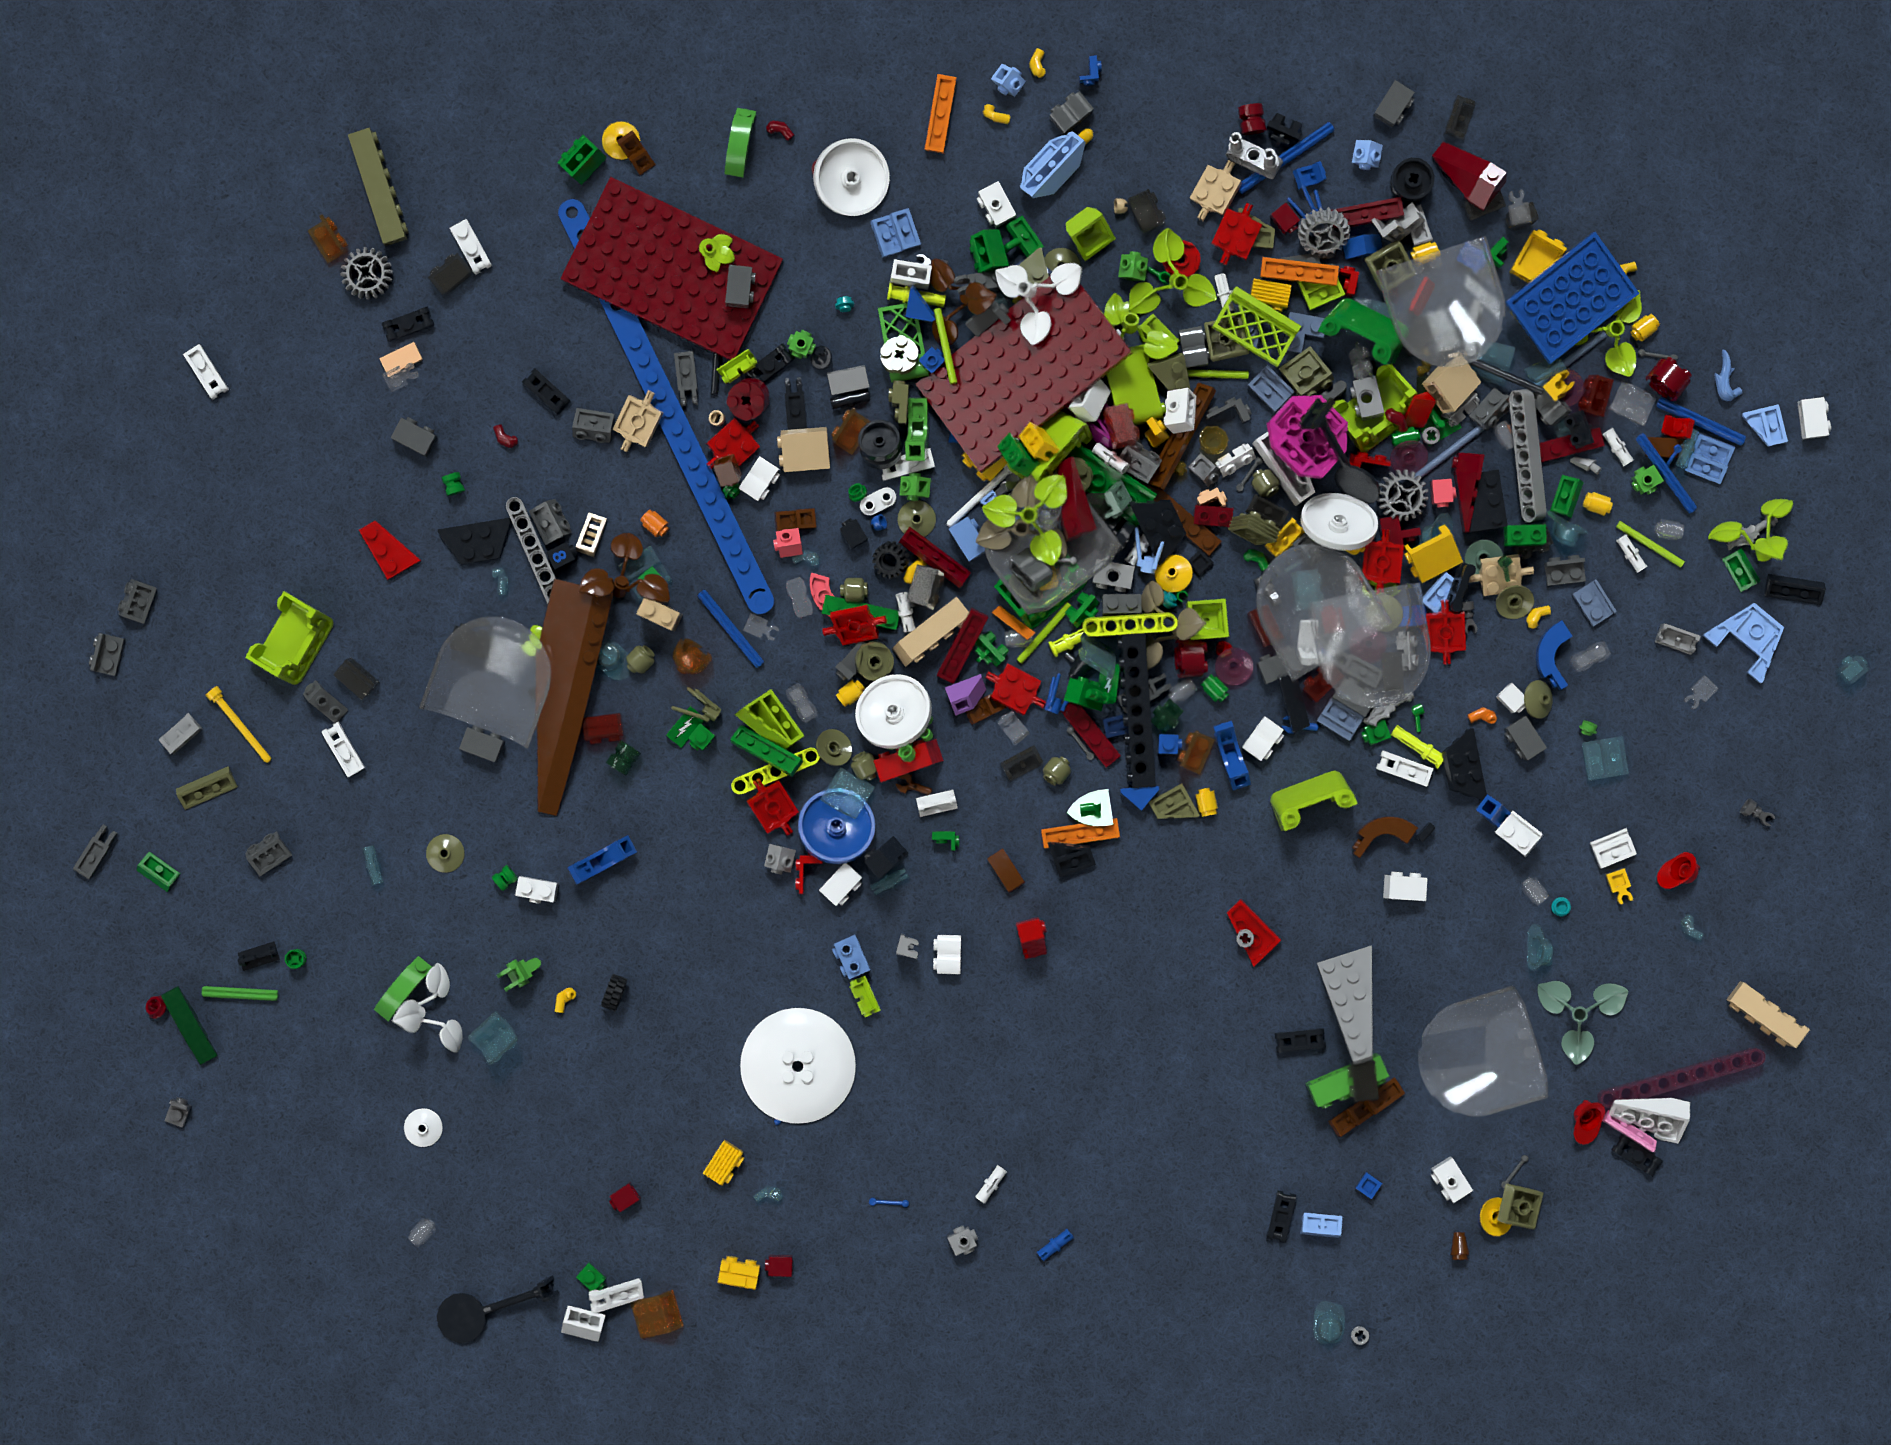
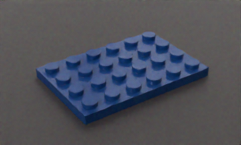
(1571, 297)

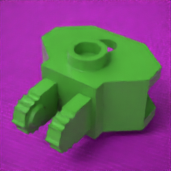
(520, 972)

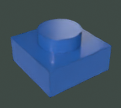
(1368, 1185)

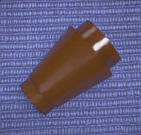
(1459, 1247)

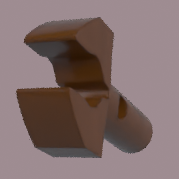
(912, 785)

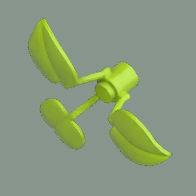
(1196, 290)
(1157, 345)
(1622, 357)
(1053, 493)
(1765, 548)

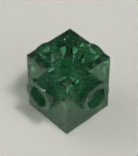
(1164, 719)

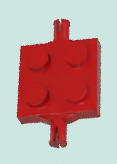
(1236, 234)
(733, 440)
(1383, 561)
(854, 625)
(1446, 631)
(1015, 689)
(772, 806)

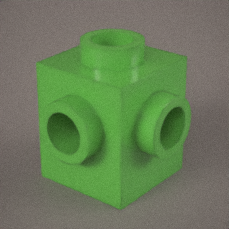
(1133, 266)
(805, 350)
(1652, 476)
(915, 487)

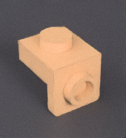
(1207, 497)

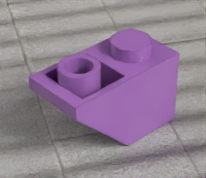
(966, 694)

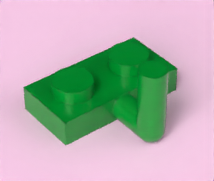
(1023, 236)

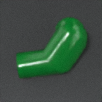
(1258, 557)

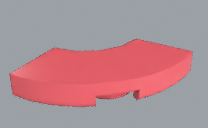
(819, 588)

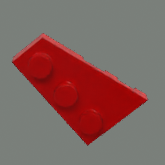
(387, 550)
(1264, 938)

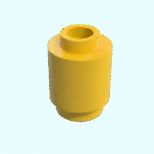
(1423, 250)
(1644, 327)
(1597, 503)
(850, 692)
(1206, 802)

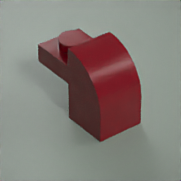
(1396, 535)

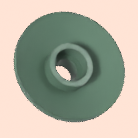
(1481, 547)

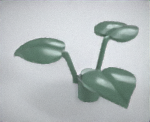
(1555, 996)

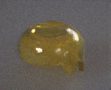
(1217, 444)

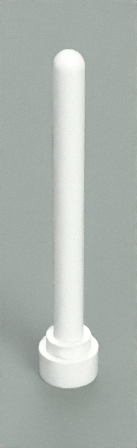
(981, 494)

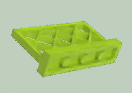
(1267, 315)

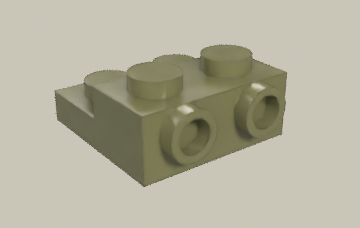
(1307, 373)
(899, 398)

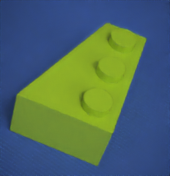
(771, 720)

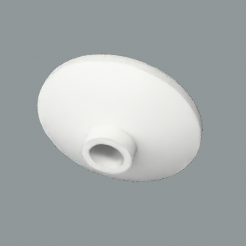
(429, 1120)

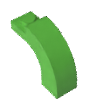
(739, 142)
(918, 430)
(402, 988)

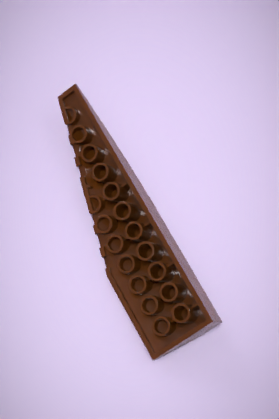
(572, 641)

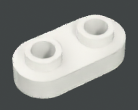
(878, 502)

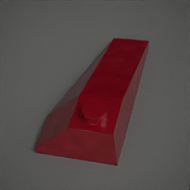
(1474, 176)
(1467, 473)
(1075, 511)

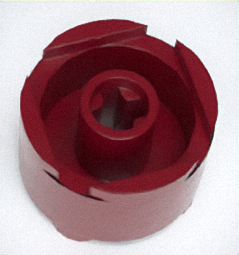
(1669, 378)
(738, 401)
(1190, 658)

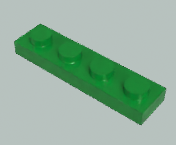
(835, 604)
(766, 750)

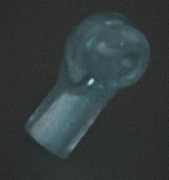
(808, 556)
(502, 580)
(1689, 929)
(769, 1192)

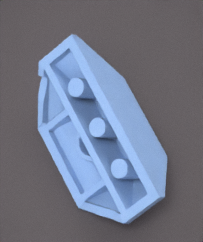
(1053, 165)

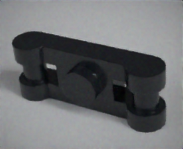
(407, 324)
(770, 365)
(546, 391)
(1460, 586)
(1300, 1040)
(1637, 1155)
(1281, 1216)

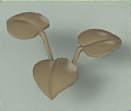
(998, 537)
(1188, 622)

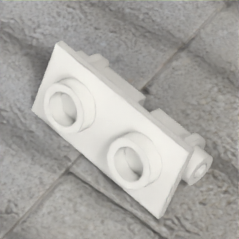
(1243, 456)
(936, 803)

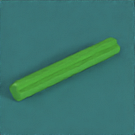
(239, 993)

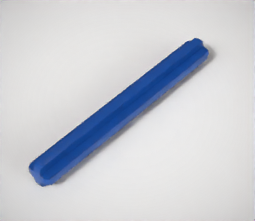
(1701, 421)
(1666, 473)
(730, 628)

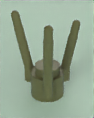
(710, 709)

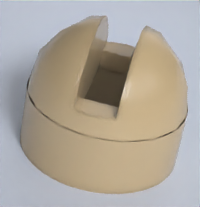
(1119, 206)
(713, 417)

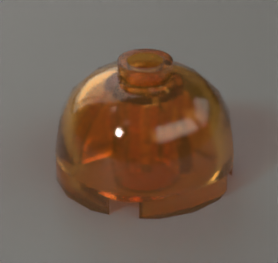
(690, 658)

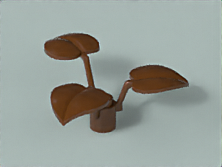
(977, 297)
(598, 584)

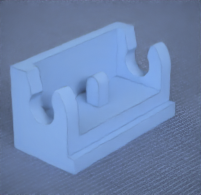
(1321, 1225)

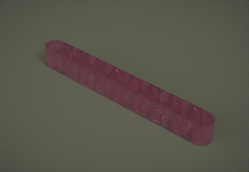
(1690, 1076)

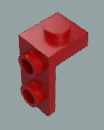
(1356, 459)
(799, 885)

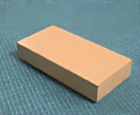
(401, 357)

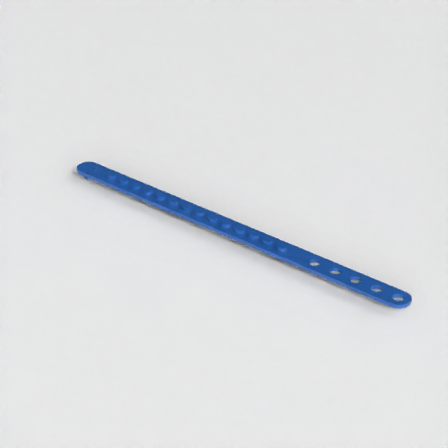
(682, 440)

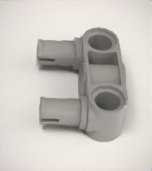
(1241, 152)

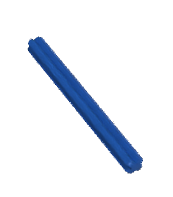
(1290, 154)

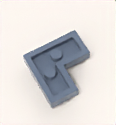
(1309, 327)

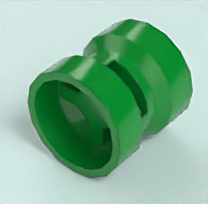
(453, 484)
(508, 875)
(292, 958)

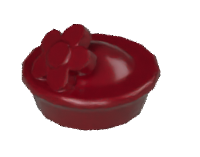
(155, 1007)

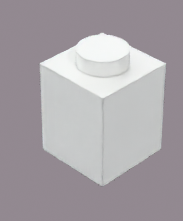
(1512, 698)

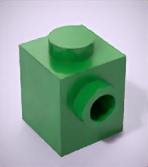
(701, 737)

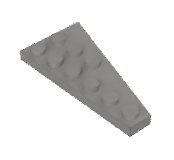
(1350, 992)

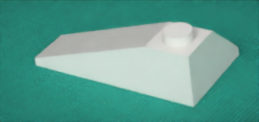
(1660, 1116)

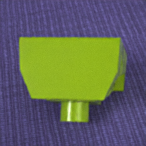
(1089, 232)
(1214, 614)

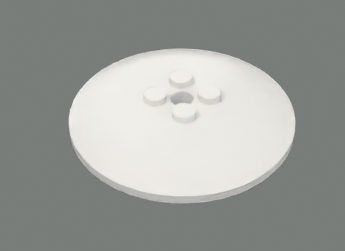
(802, 1037)

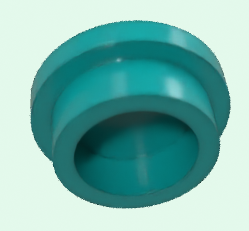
(844, 304)
(1169, 600)
(1561, 906)

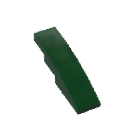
(189, 1025)

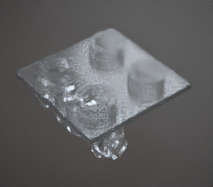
(1632, 403)

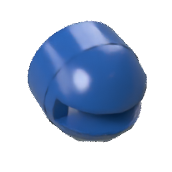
(879, 522)

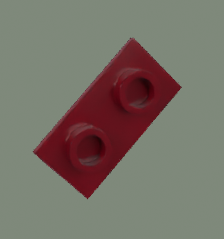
(1212, 515)

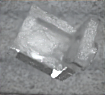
(1013, 727)

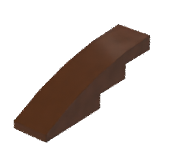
(1362, 1110)

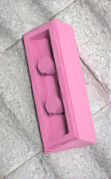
(1631, 1132)

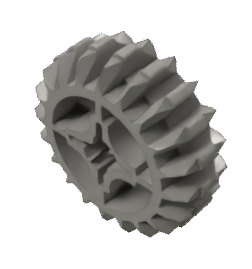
(1321, 225)
(371, 266)
(1394, 480)

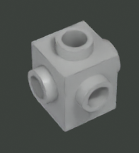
(779, 859)
(960, 1247)

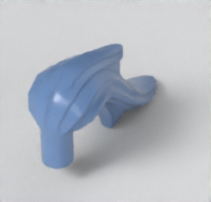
(1722, 380)

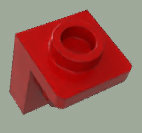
(1349, 284)
(1677, 427)

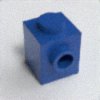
(1169, 744)

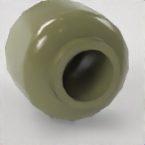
(1265, 483)
(854, 589)
(640, 659)
(864, 766)
(1056, 770)

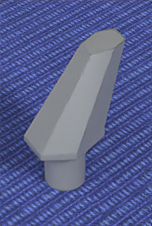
(1587, 464)

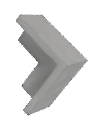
(1399, 228)

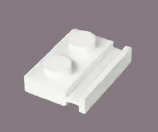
(1519, 833)
(1613, 848)

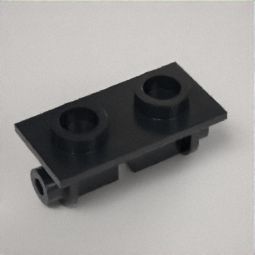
(258, 956)

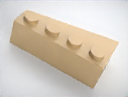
(930, 632)
(1767, 1015)

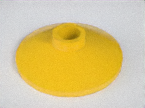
(610, 136)
(1181, 578)
(1490, 1224)

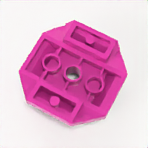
(1286, 438)

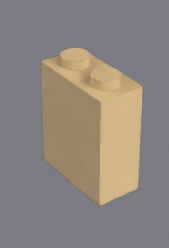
(1451, 386)
(804, 449)
(659, 614)

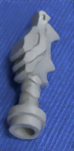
(1752, 531)
(1383, 712)

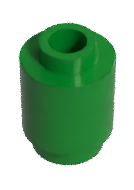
(1399, 437)
(1215, 688)

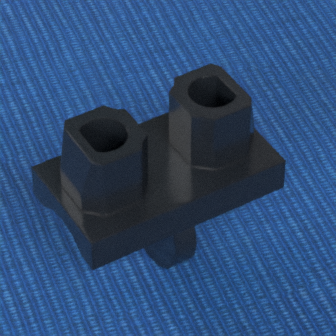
(1276, 126)
(1579, 429)

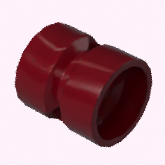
(1252, 119)

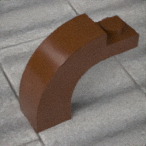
(1395, 826)

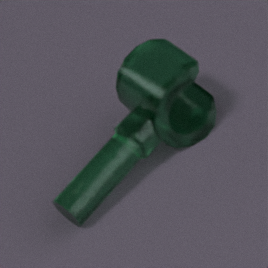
(1504, 562)

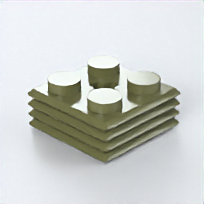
(1380, 259)
(1219, 348)
(1254, 528)
(1510, 1208)

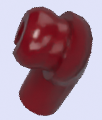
(778, 126)
(1396, 418)
(504, 439)

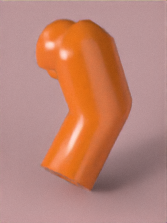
(1484, 714)

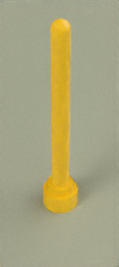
(216, 696)

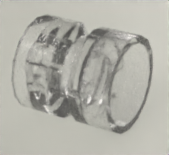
(1048, 518)

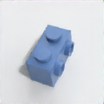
(965, 534)
(851, 957)

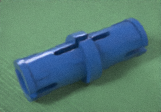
(1055, 1244)

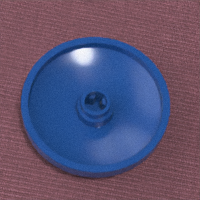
(833, 835)

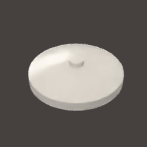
(851, 177)
(1339, 521)
(893, 711)

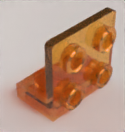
(329, 242)
(847, 434)
(1196, 752)
(657, 1314)

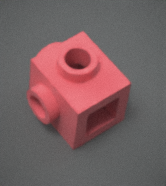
(1442, 492)
(788, 542)

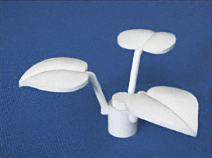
(1014, 282)
(412, 1014)

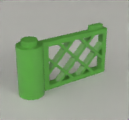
(919, 371)

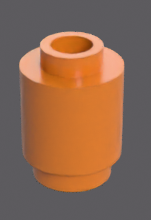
(654, 523)

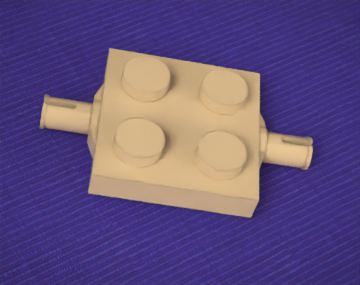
(1215, 190)
(638, 421)
(1492, 575)

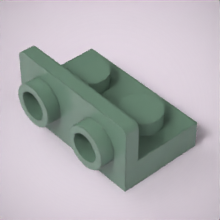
(1118, 499)

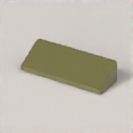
(206, 788)

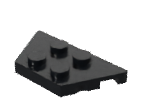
(1159, 523)
(476, 541)
(1464, 766)

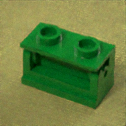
(1017, 455)
(1524, 535)

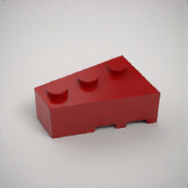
(1032, 937)

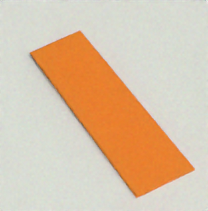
(1013, 622)

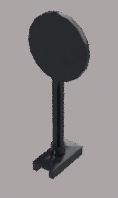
(1348, 478)
(464, 1317)

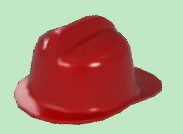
(1677, 871)
(1588, 1121)

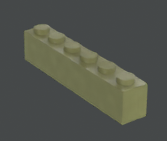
(377, 186)

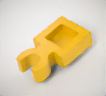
(1618, 883)

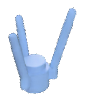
(1149, 563)

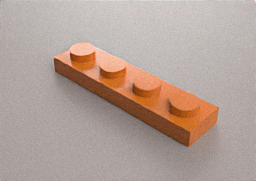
(940, 113)
(1299, 271)
(1079, 833)

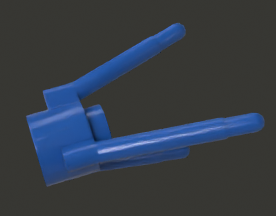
(1299, 211)
(1053, 703)

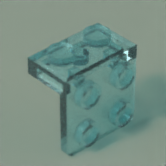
(494, 1037)

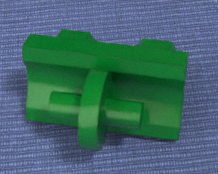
(1087, 609)
(988, 652)

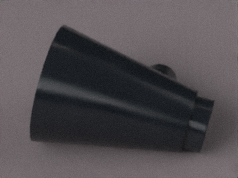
(1078, 666)

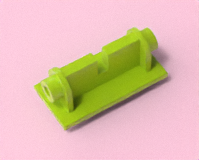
(731, 369)
(861, 988)

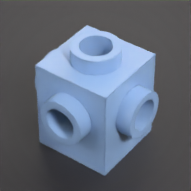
(1008, 80)
(1367, 154)

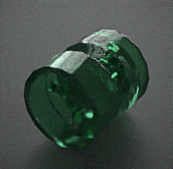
(623, 757)

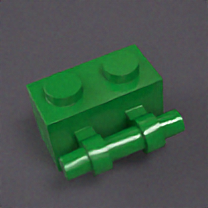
(581, 159)
(988, 250)
(1087, 694)

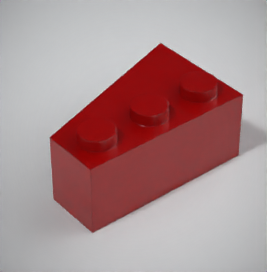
(892, 766)

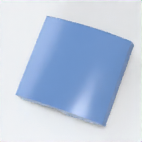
(895, 232)
(1710, 458)

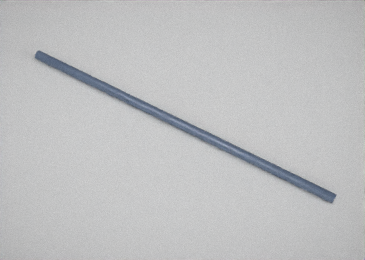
(1477, 430)

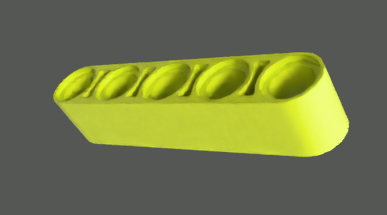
(1138, 628)
(766, 772)

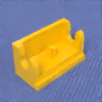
(1556, 386)
(1038, 441)
(1286, 537)

